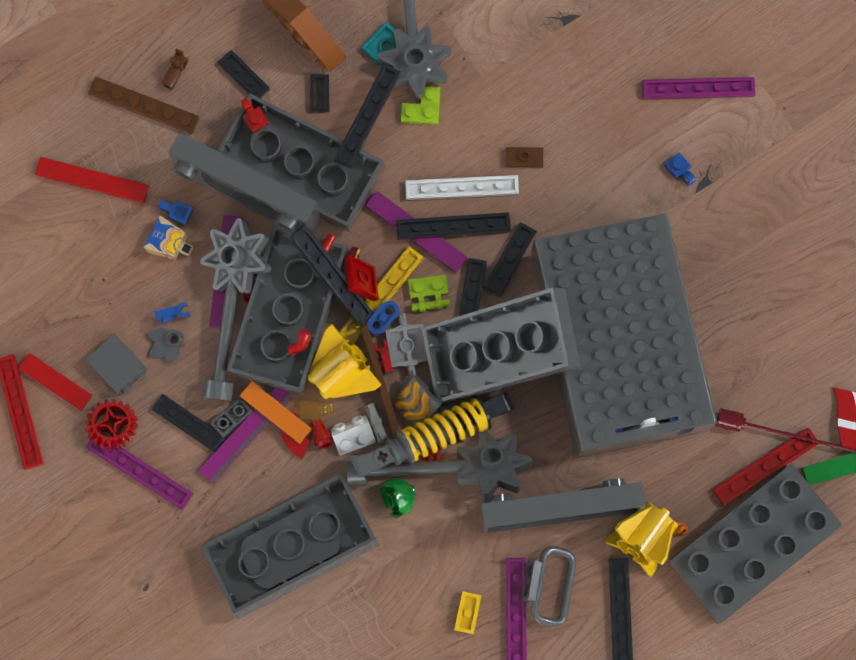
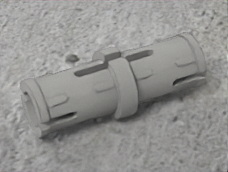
(376, 422)

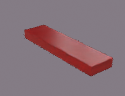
(55, 381)

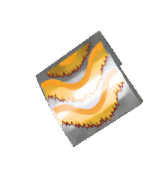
(415, 401)

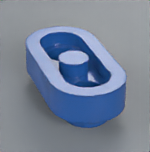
(382, 318)

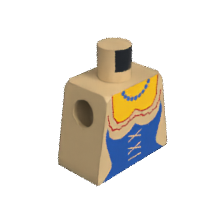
(167, 240)

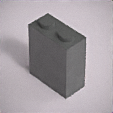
(117, 365)

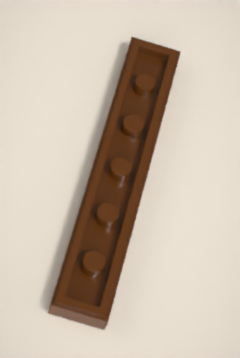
(378, 374)

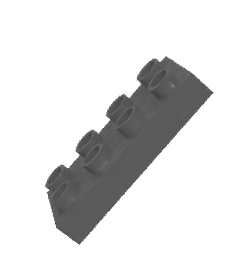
(304, 161)
(279, 307)
(501, 346)
(754, 543)

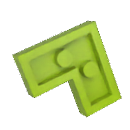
(423, 113)

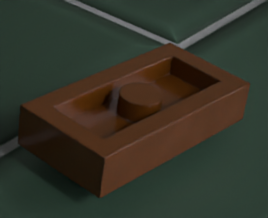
(524, 157)

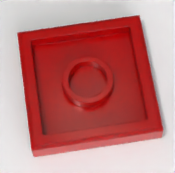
(361, 278)

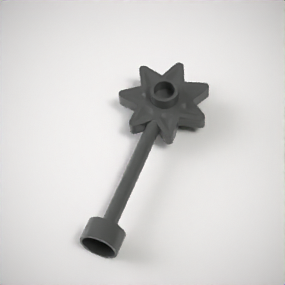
(415, 55)
(235, 262)
(487, 464)

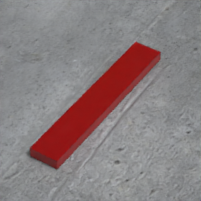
(92, 180)
(20, 413)
(763, 468)

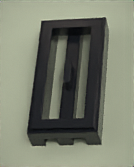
(319, 108)

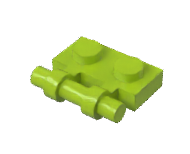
(428, 287)

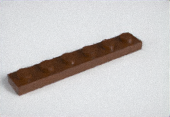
(143, 105)

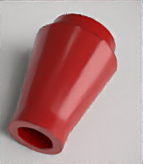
(321, 435)

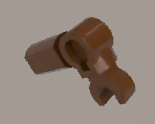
(178, 64)

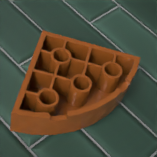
(306, 31)

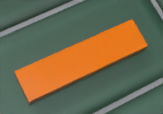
(275, 412)

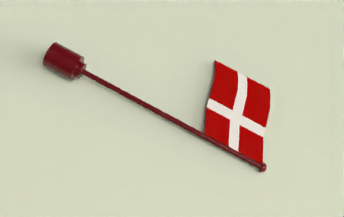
(845, 422)

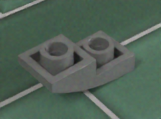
(232, 417)

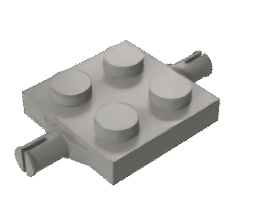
(406, 345)

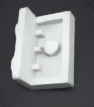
(352, 435)

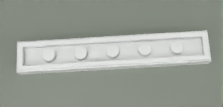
(462, 187)

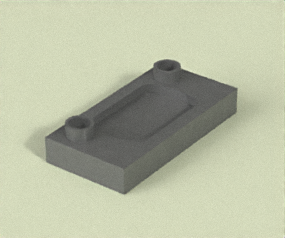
(243, 185)
(612, 499)
(289, 546)

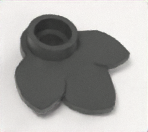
(163, 346)

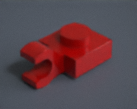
(255, 117)
(385, 363)

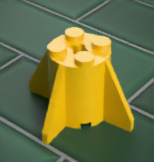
(340, 367)
(645, 536)

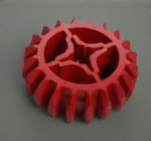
(104, 426)

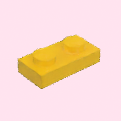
(467, 612)

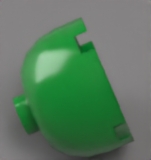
(398, 496)

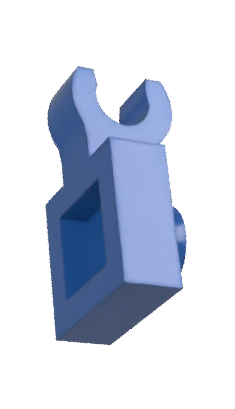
(679, 167)
(178, 212)
(167, 314)

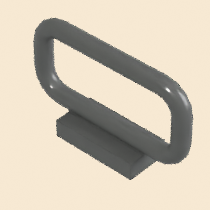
(534, 583)

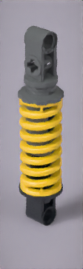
(441, 428)

